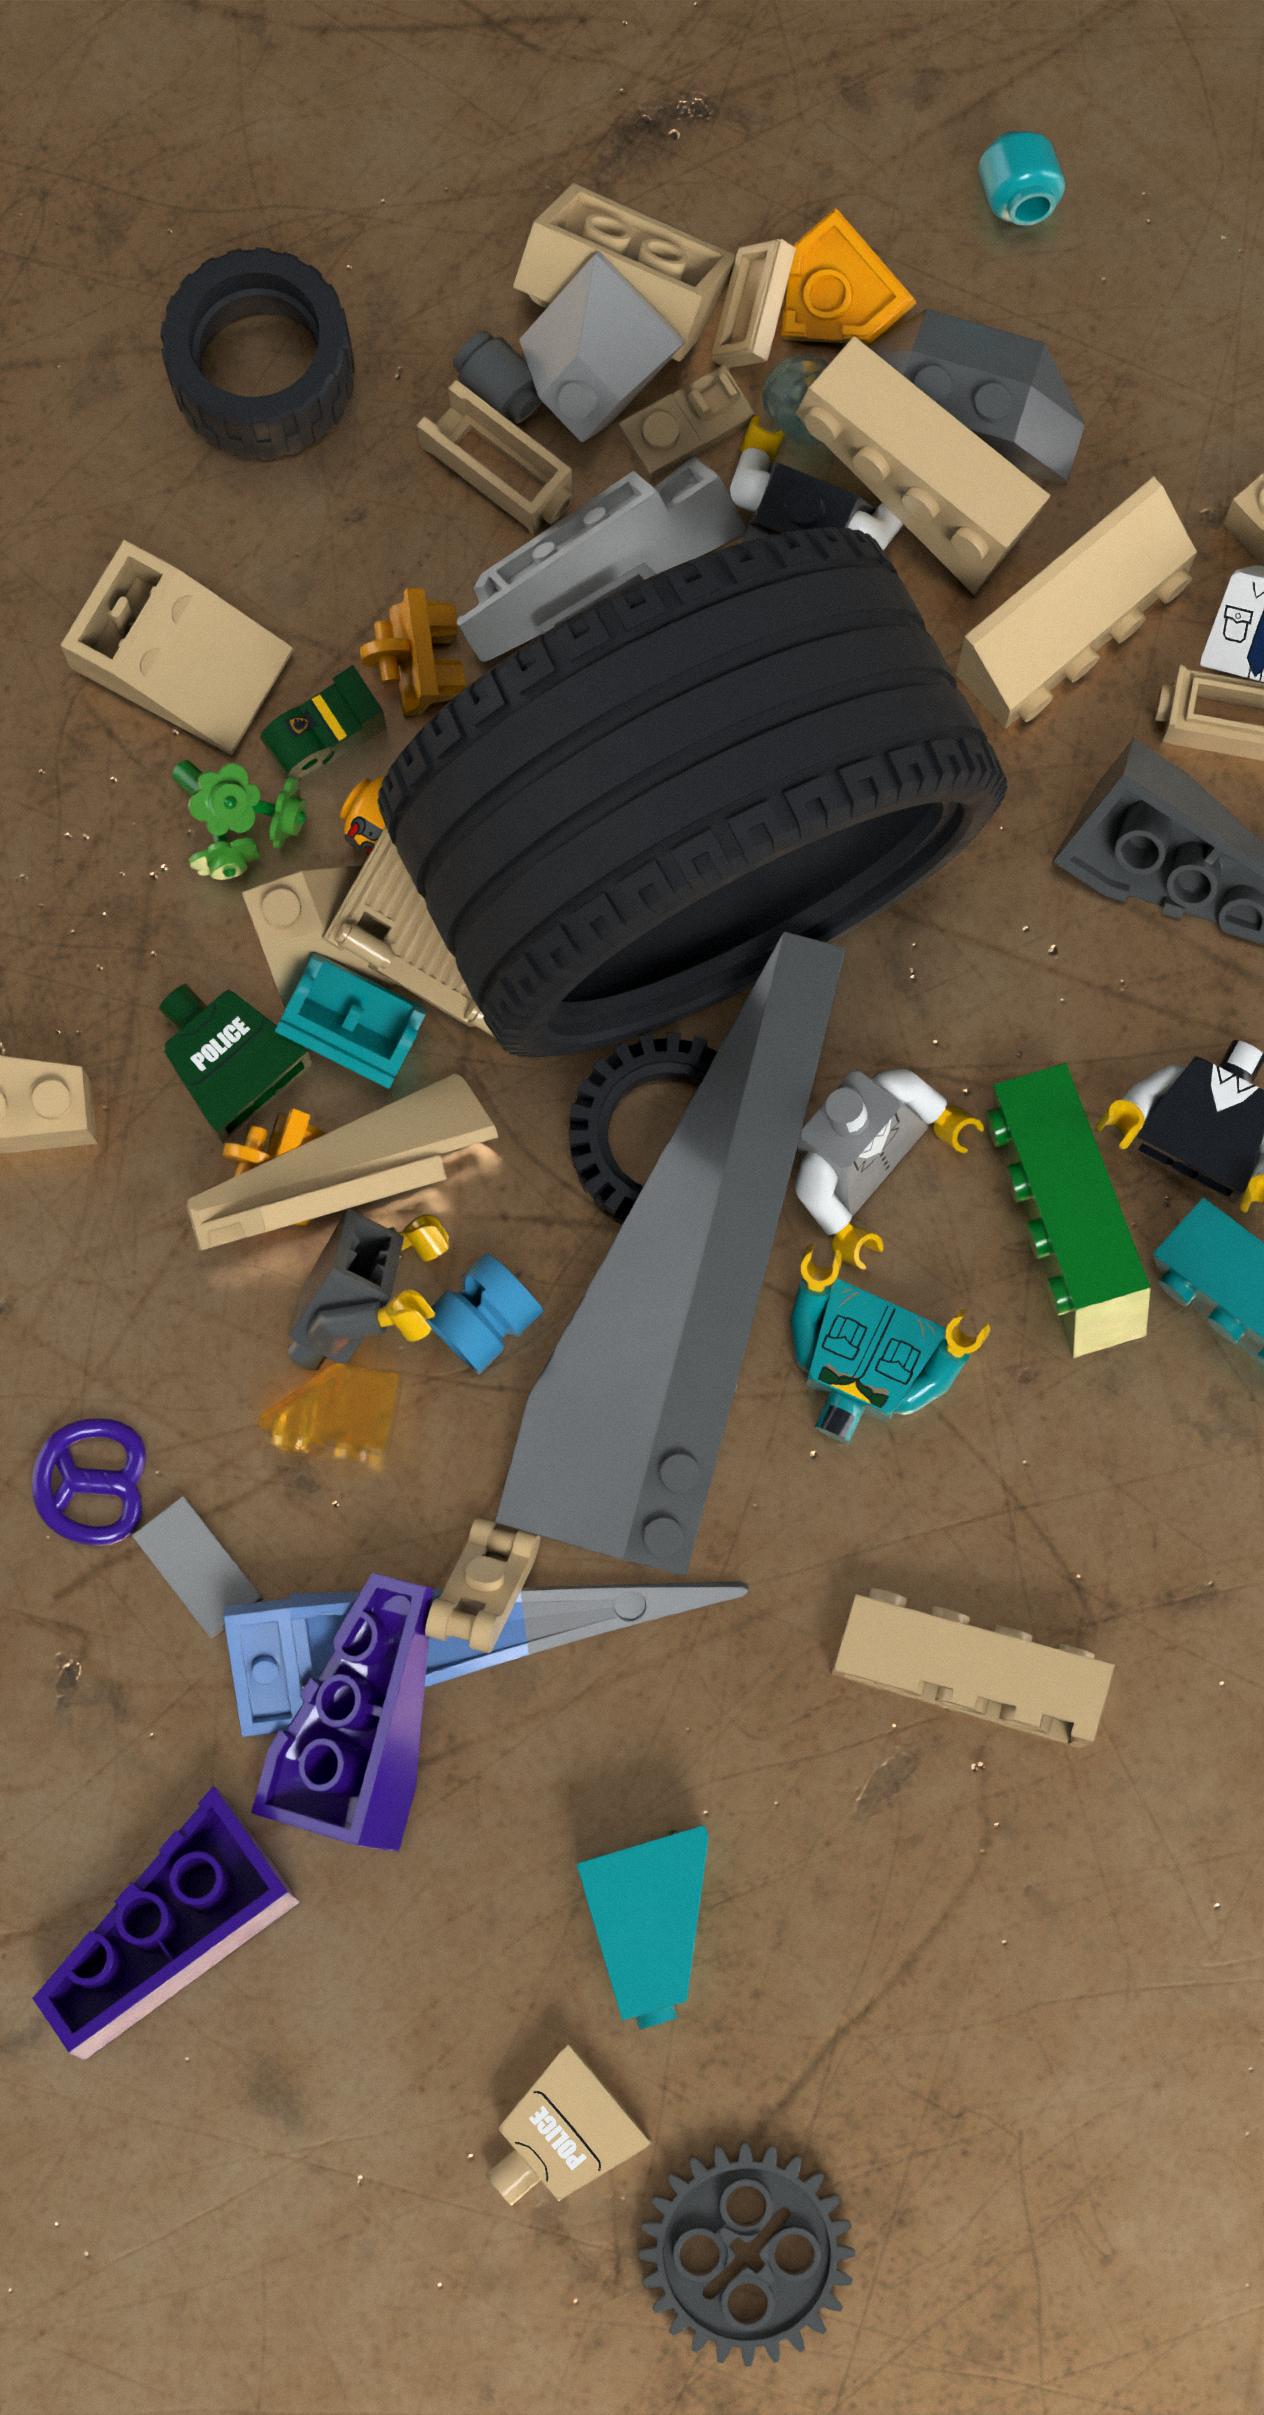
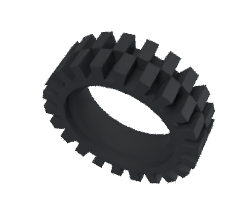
(601, 1095)

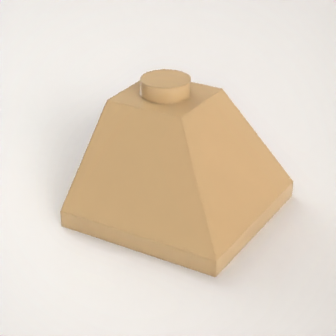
(294, 917)

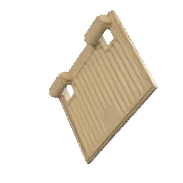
(412, 948)

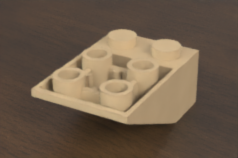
(175, 648)

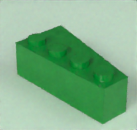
(1070, 1210)

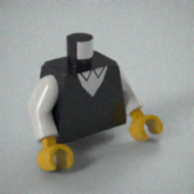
(794, 501)
(1201, 1122)

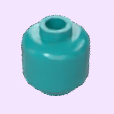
(1021, 177)

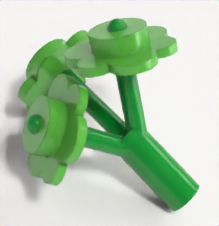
(230, 802)

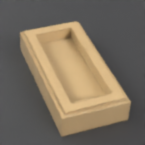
(753, 303)

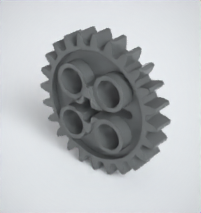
(790, 2295)

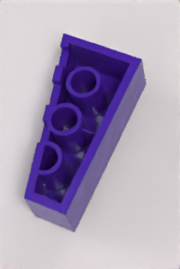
(169, 1927)

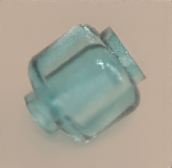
(785, 391)

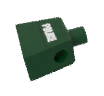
(229, 1057)

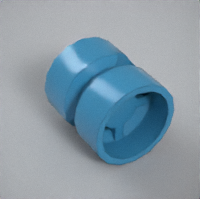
(483, 1313)

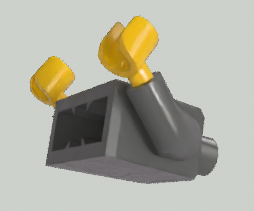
(353, 1284)

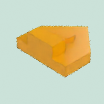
(840, 287)

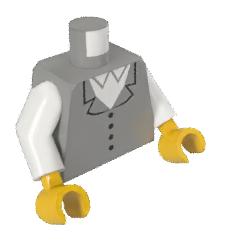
(858, 1143)

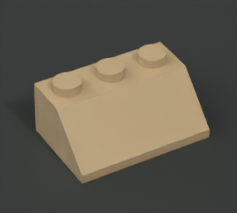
(665, 265)

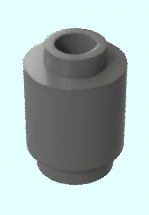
(497, 376)

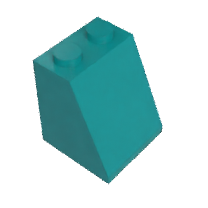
(647, 1920)

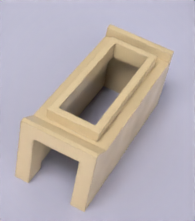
(474, 414)
(1186, 729)

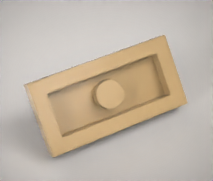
(686, 423)

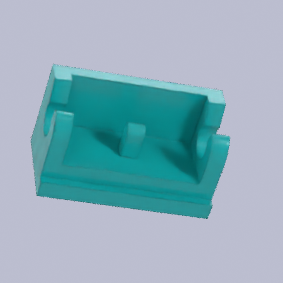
(351, 1020)

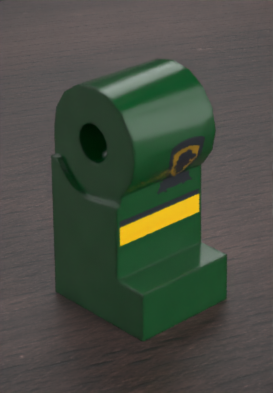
(324, 726)

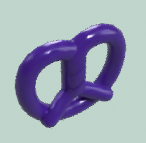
(89, 1481)

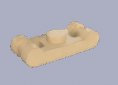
(483, 1588)

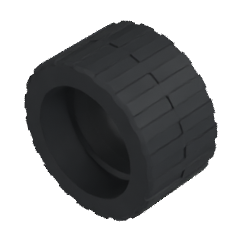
(242, 286)

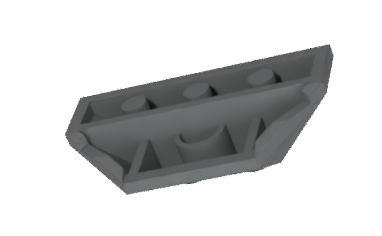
(993, 385)

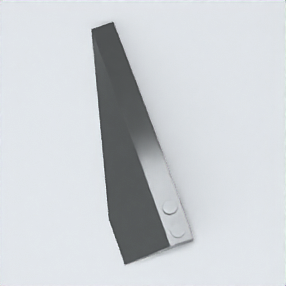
(648, 1367)

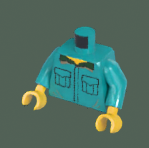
(870, 1351)

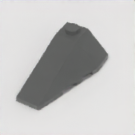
(1167, 843)

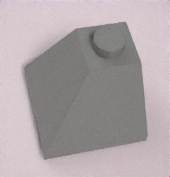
(596, 348)

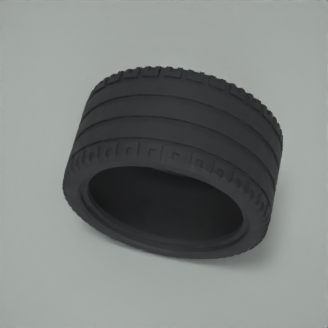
(683, 783)

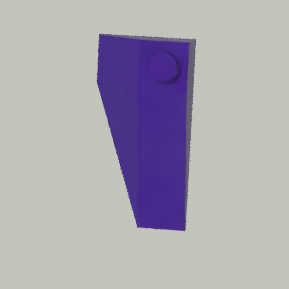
(356, 1739)

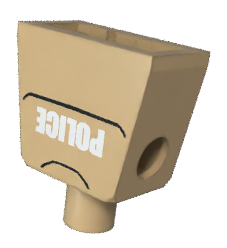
(565, 2132)

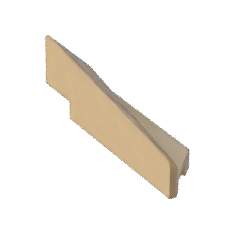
(347, 1167)

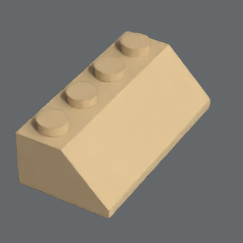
(1078, 606)

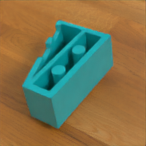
(1219, 1272)

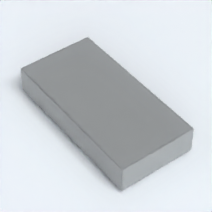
(195, 1565)

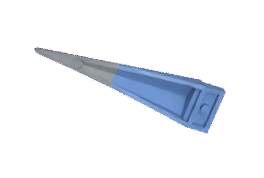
(290, 1640)

